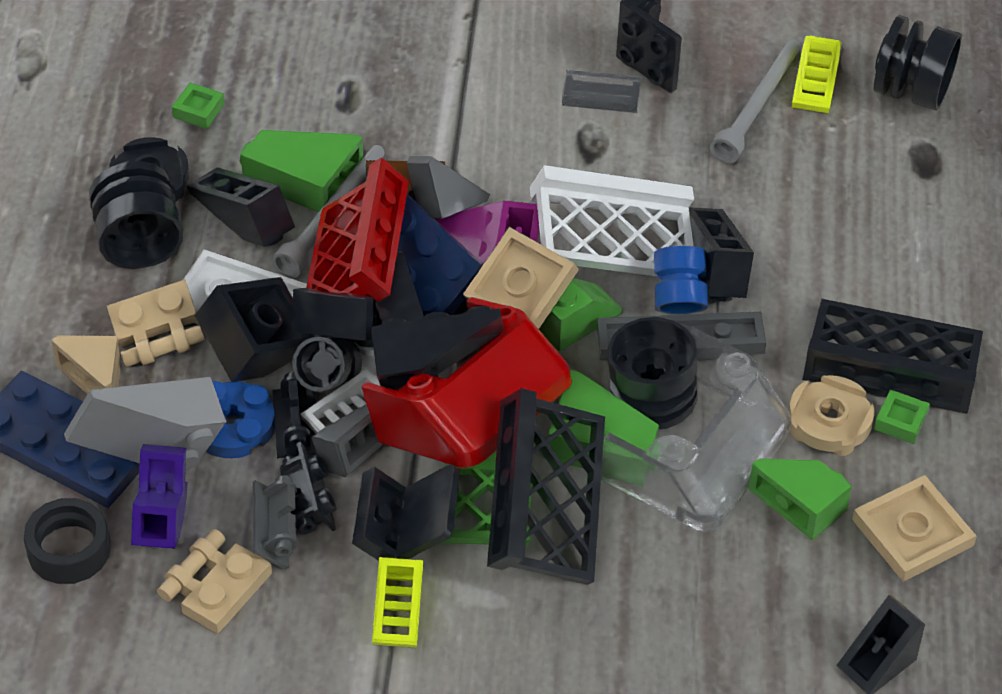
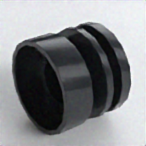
(917, 62)
(135, 215)
(655, 369)

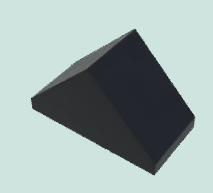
(883, 647)

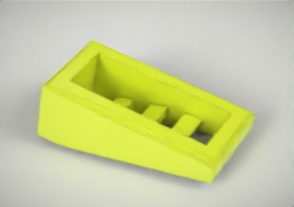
(818, 53)
(401, 571)

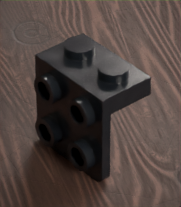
(403, 519)

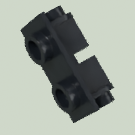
(289, 427)
(316, 501)

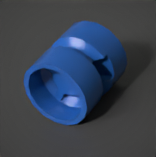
(681, 285)

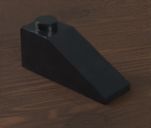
(245, 205)
(727, 253)

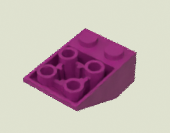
(484, 226)

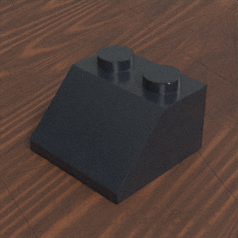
(251, 327)

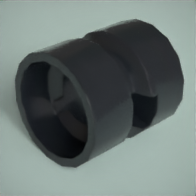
(326, 362)

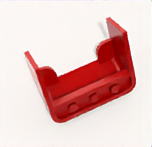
(459, 415)

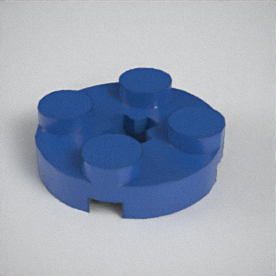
(257, 425)

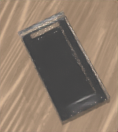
(601, 91)

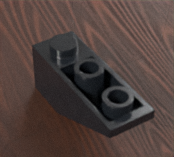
(430, 344)

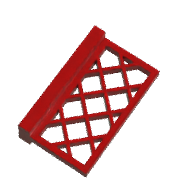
(363, 237)

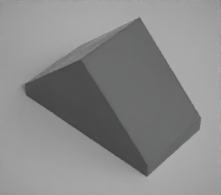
(441, 189)

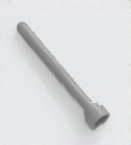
(730, 142)
(293, 256)

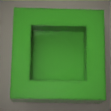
(198, 105)
(901, 416)

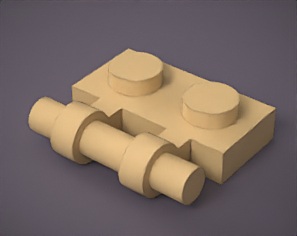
(151, 315)
(224, 589)

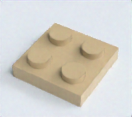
(523, 276)
(914, 528)

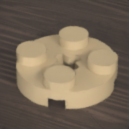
(825, 433)

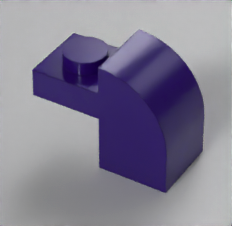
(161, 497)

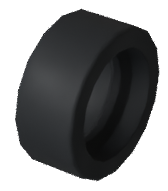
(60, 514)

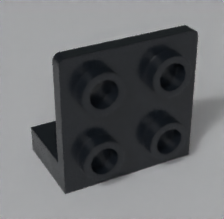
(648, 43)

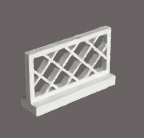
(613, 197)

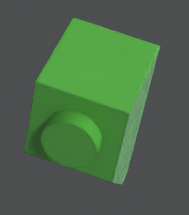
(577, 313)
(801, 492)

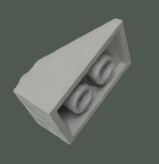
(152, 414)

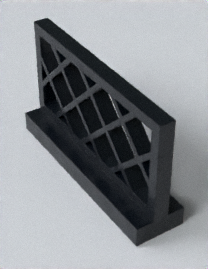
(887, 369)
(512, 487)

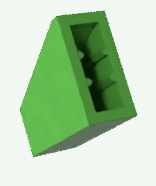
(302, 163)
(619, 417)

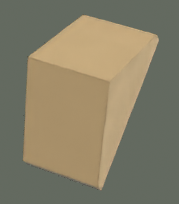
(88, 360)

